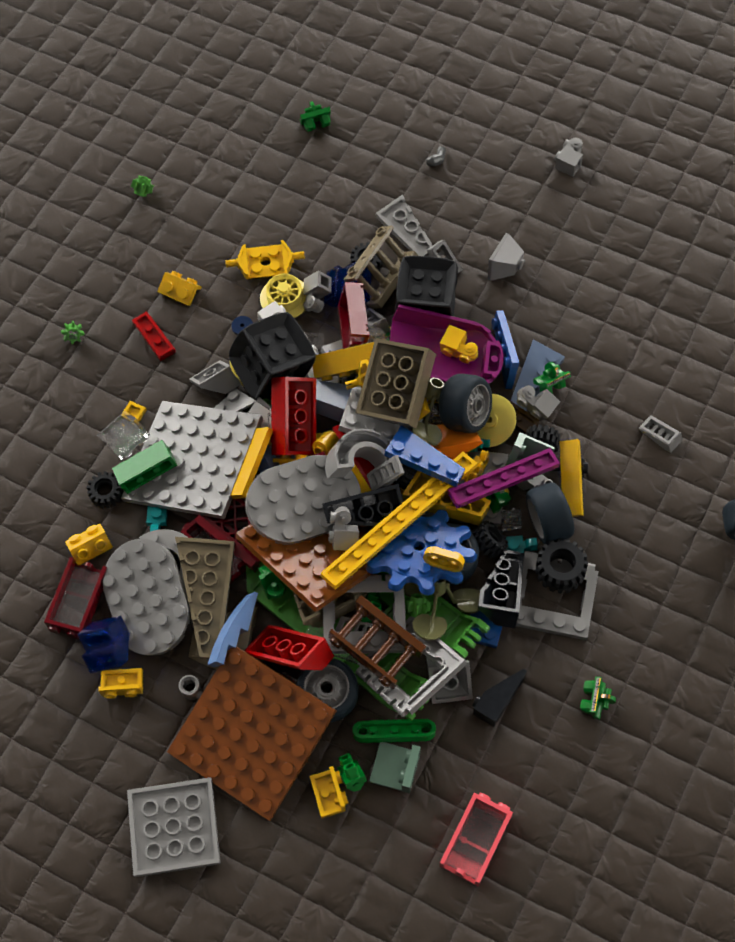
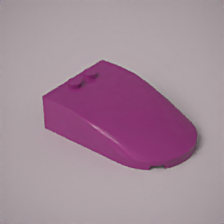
(427, 329)

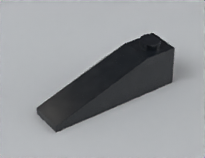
(367, 507)
(502, 592)

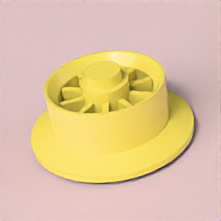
(286, 291)
(500, 422)

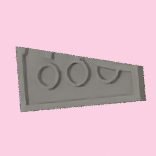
(405, 225)

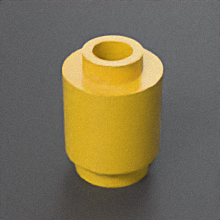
(325, 442)

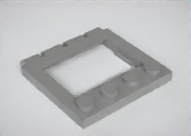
(371, 584)
(557, 622)
(438, 653)

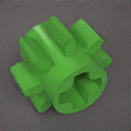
(142, 186)
(72, 327)
(417, 605)

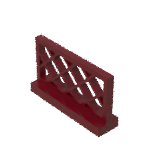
(217, 533)

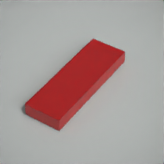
(153, 336)

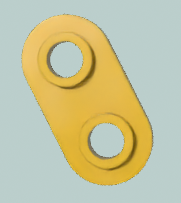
(444, 559)

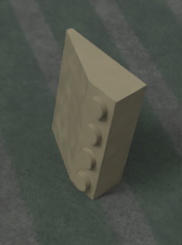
(396, 382)

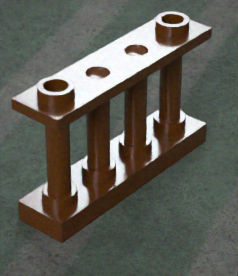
(380, 622)

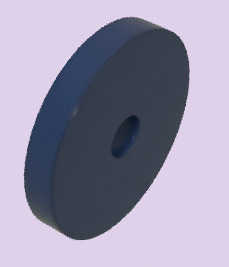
(237, 322)

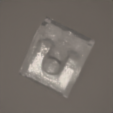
(123, 435)

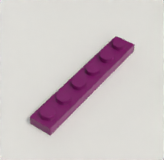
(503, 478)

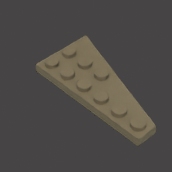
(207, 581)

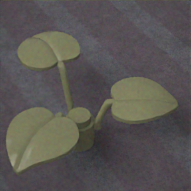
(429, 432)
(434, 627)

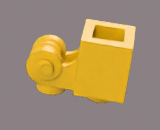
(454, 345)

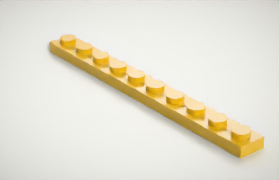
(391, 526)

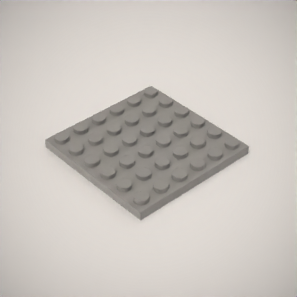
(209, 456)

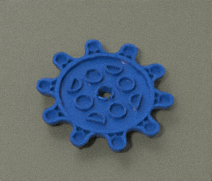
(407, 564)

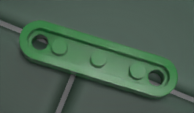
(394, 730)

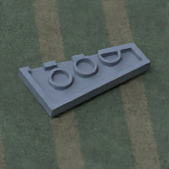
(534, 367)

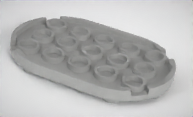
(289, 498)
(149, 595)

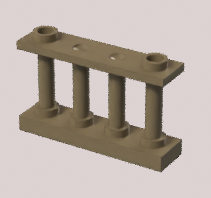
(387, 284)

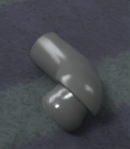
(438, 158)

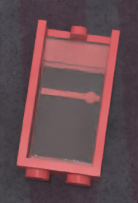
(476, 838)

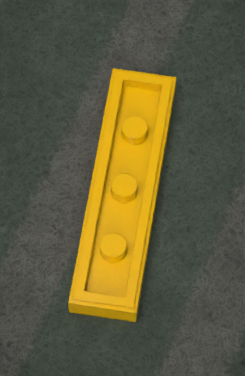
(251, 462)
(571, 475)

